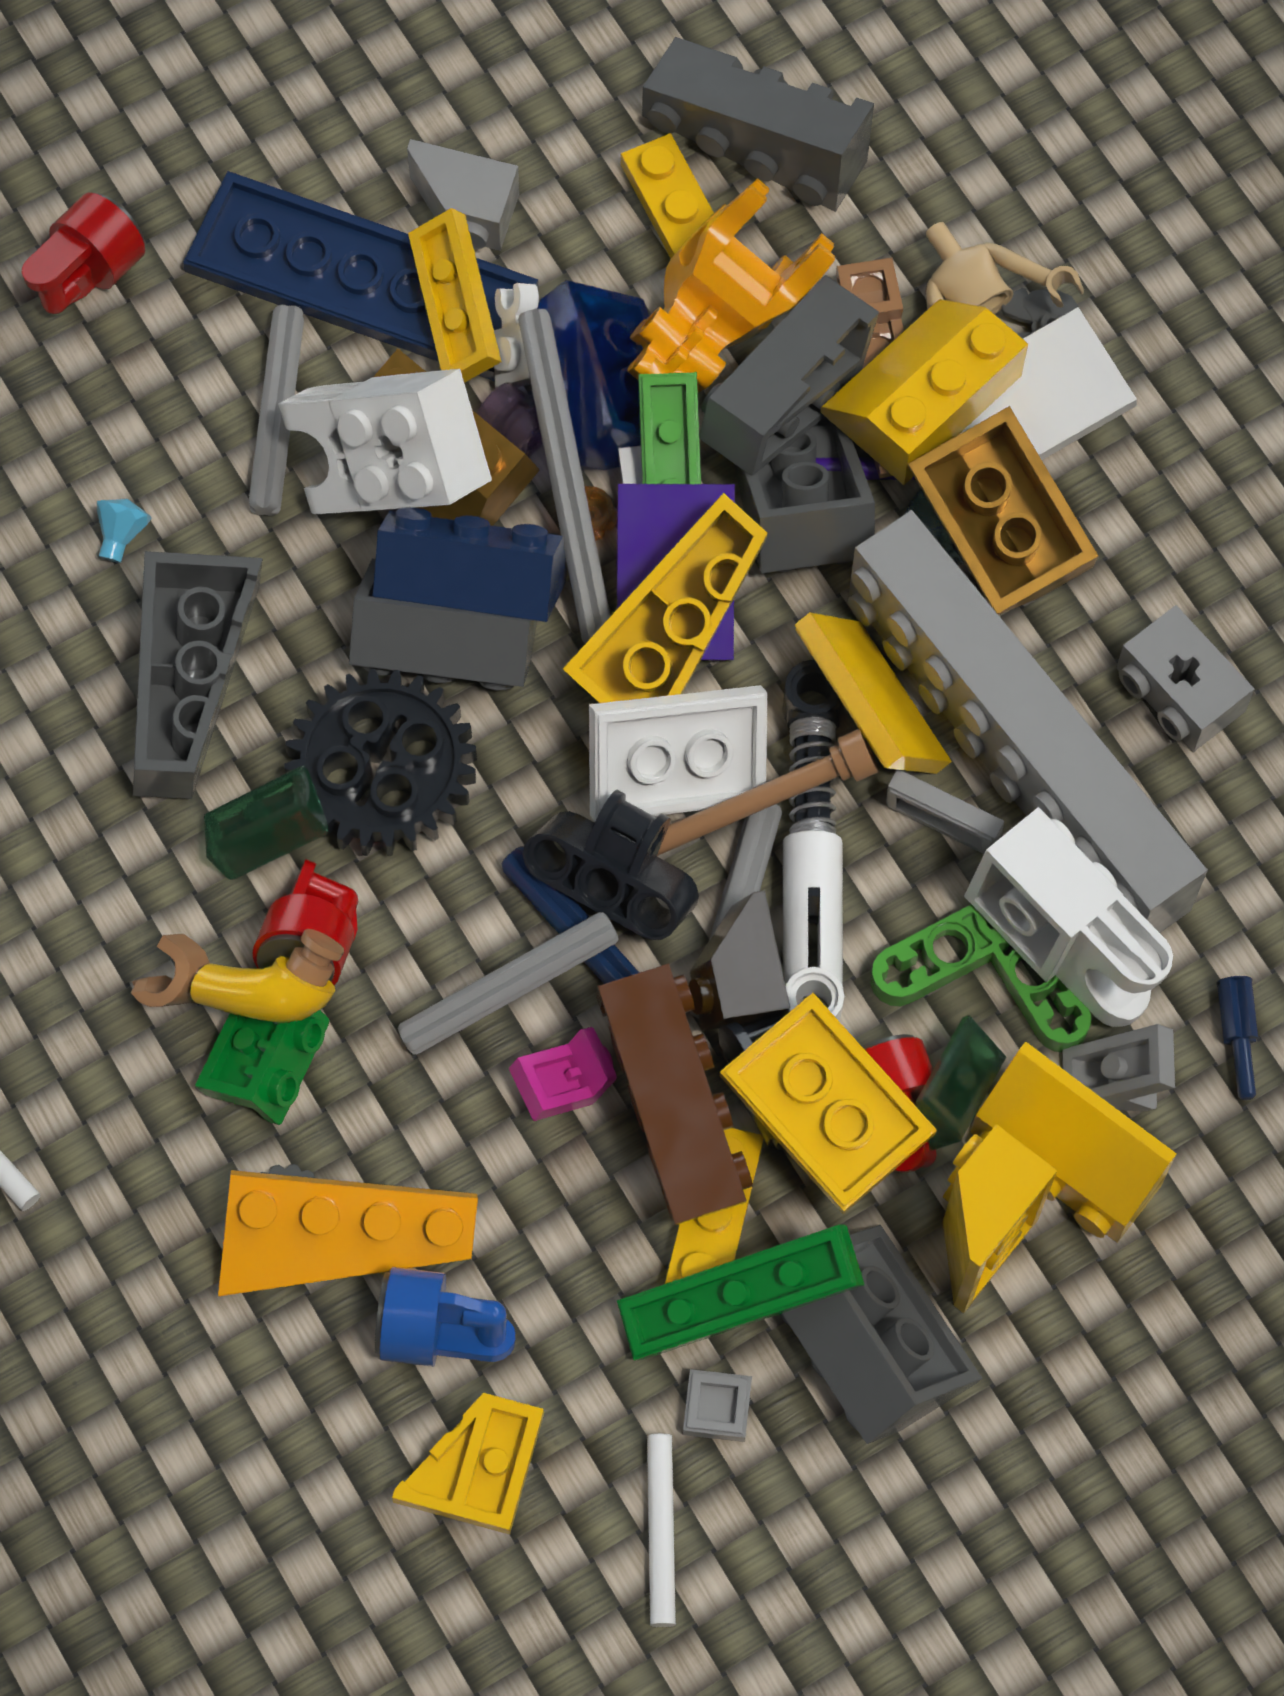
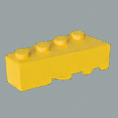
(674, 613)

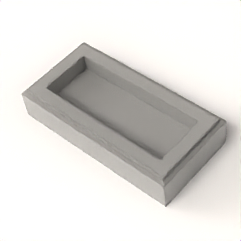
(943, 812)

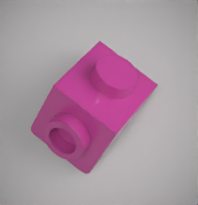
(564, 1075)

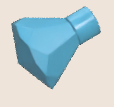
(119, 524)

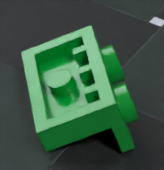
(262, 1062)

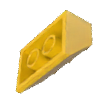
(928, 384)
(1102, 1157)
(990, 1208)

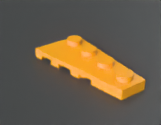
(326, 1229)

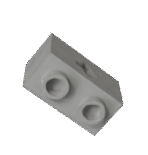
(1180, 652)

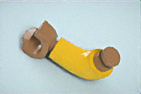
(278, 994)

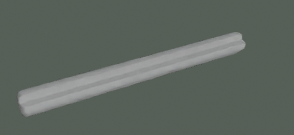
(564, 471)

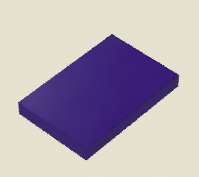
(649, 527)

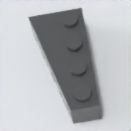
(760, 121)
(188, 649)

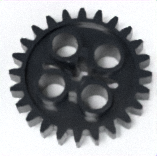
(429, 779)

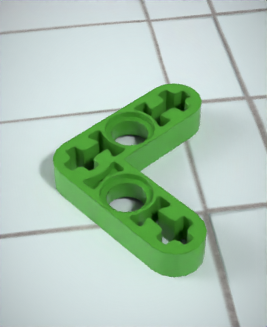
(982, 947)

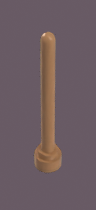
(847, 759)

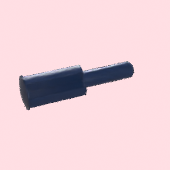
(1239, 1028)

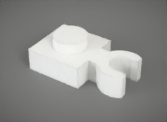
(509, 306)

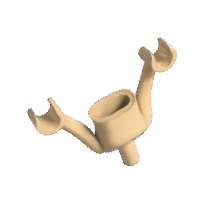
(974, 279)

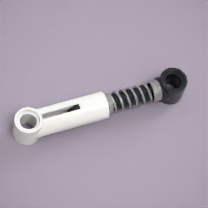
(812, 850)

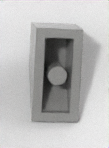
(470, 184)

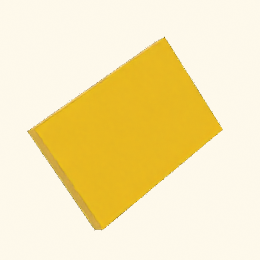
(872, 694)
(828, 1103)

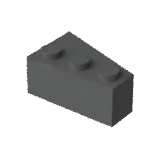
(789, 377)

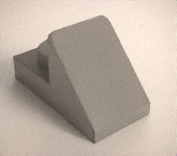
(1126, 1067)

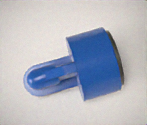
(425, 1321)

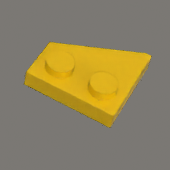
(478, 1466)

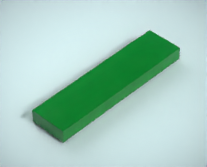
(740, 1292)

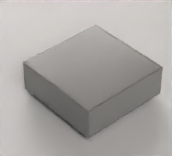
(717, 1405)

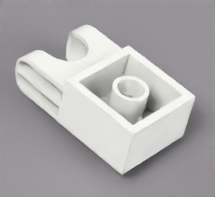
(391, 441)
(1070, 919)

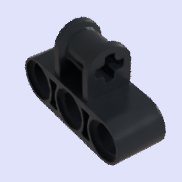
(625, 844)

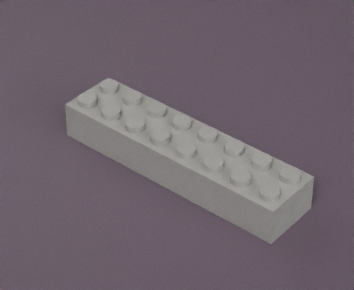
(1016, 716)

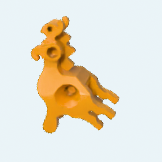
(722, 294)

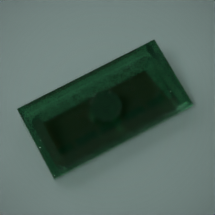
(264, 824)
(959, 1082)

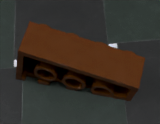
(673, 1094)

